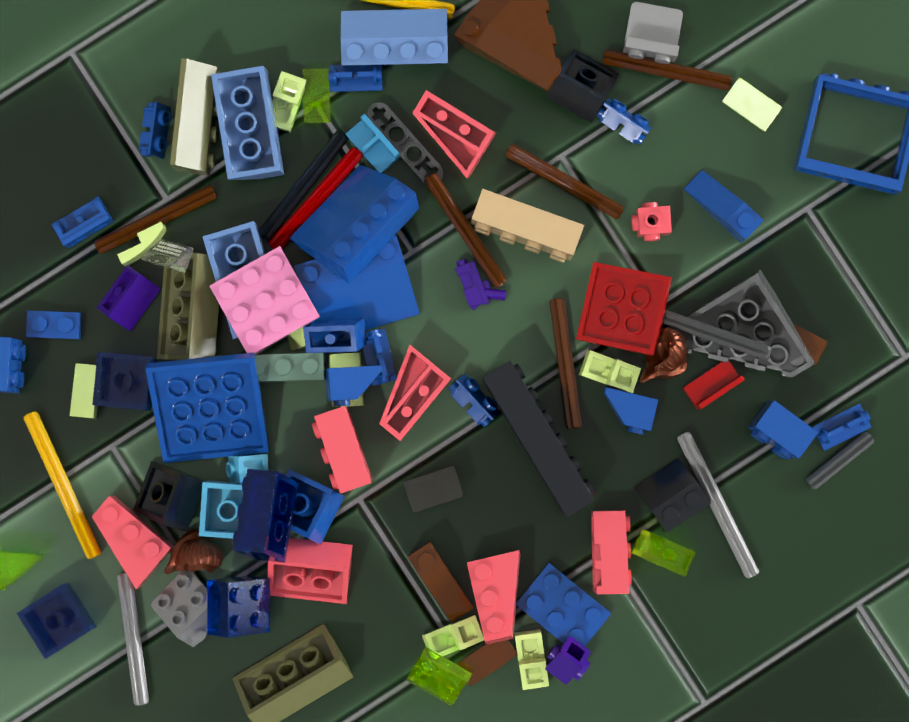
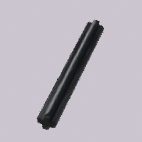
(302, 185)

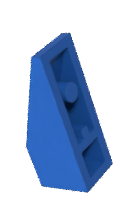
(723, 206)

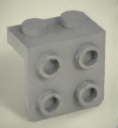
(653, 32)
(184, 607)

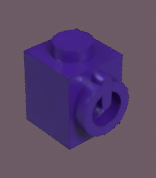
(568, 660)

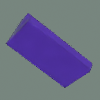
(128, 298)

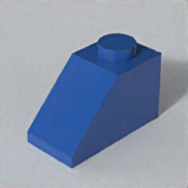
(335, 336)
(348, 383)
(632, 409)

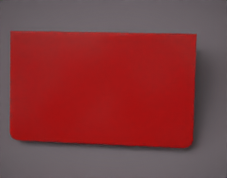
(712, 384)

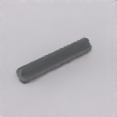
(840, 460)

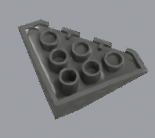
(757, 314)

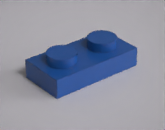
(54, 325)

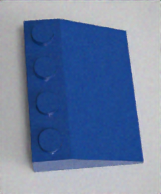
(356, 221)
(377, 293)

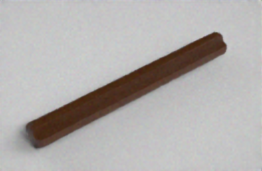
(670, 70)
(564, 181)
(162, 215)
(465, 230)
(565, 363)

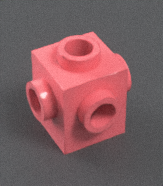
(661, 217)

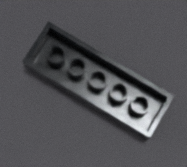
(538, 439)

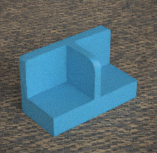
(373, 144)

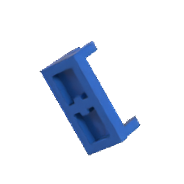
(82, 223)

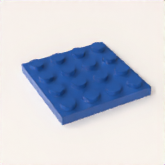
(208, 407)

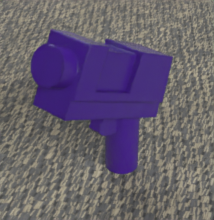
(475, 291)

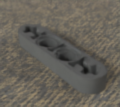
(406, 143)

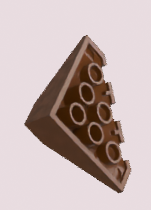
(513, 37)

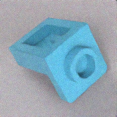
(237, 465)

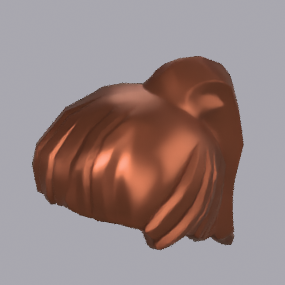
(669, 356)
(193, 554)

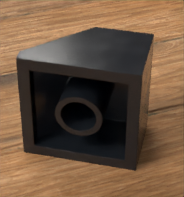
(582, 85)
(672, 495)
(169, 496)

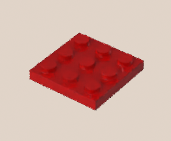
(624, 308)

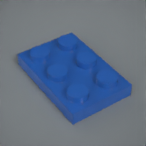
(562, 606)

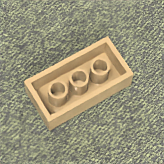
(526, 225)

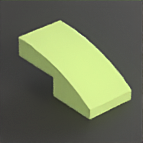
(287, 100)
(148, 239)
(609, 371)
(454, 636)
(531, 659)

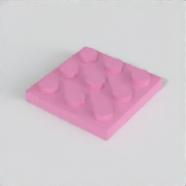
(264, 301)

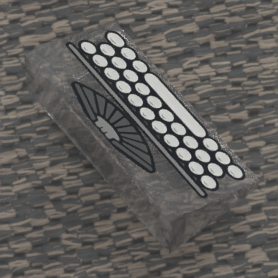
(169, 255)

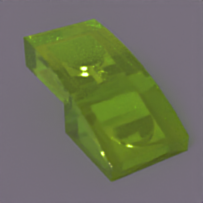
(316, 96)

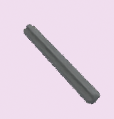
(717, 335)

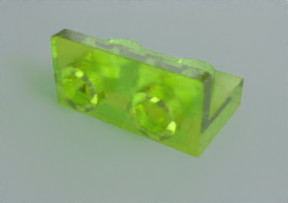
(438, 676)

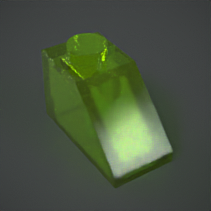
(663, 552)
(15, 565)

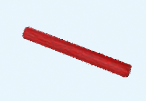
(316, 198)

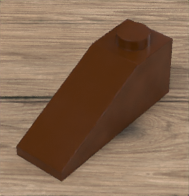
(440, 581)

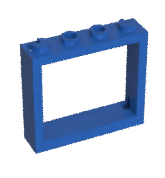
(854, 88)

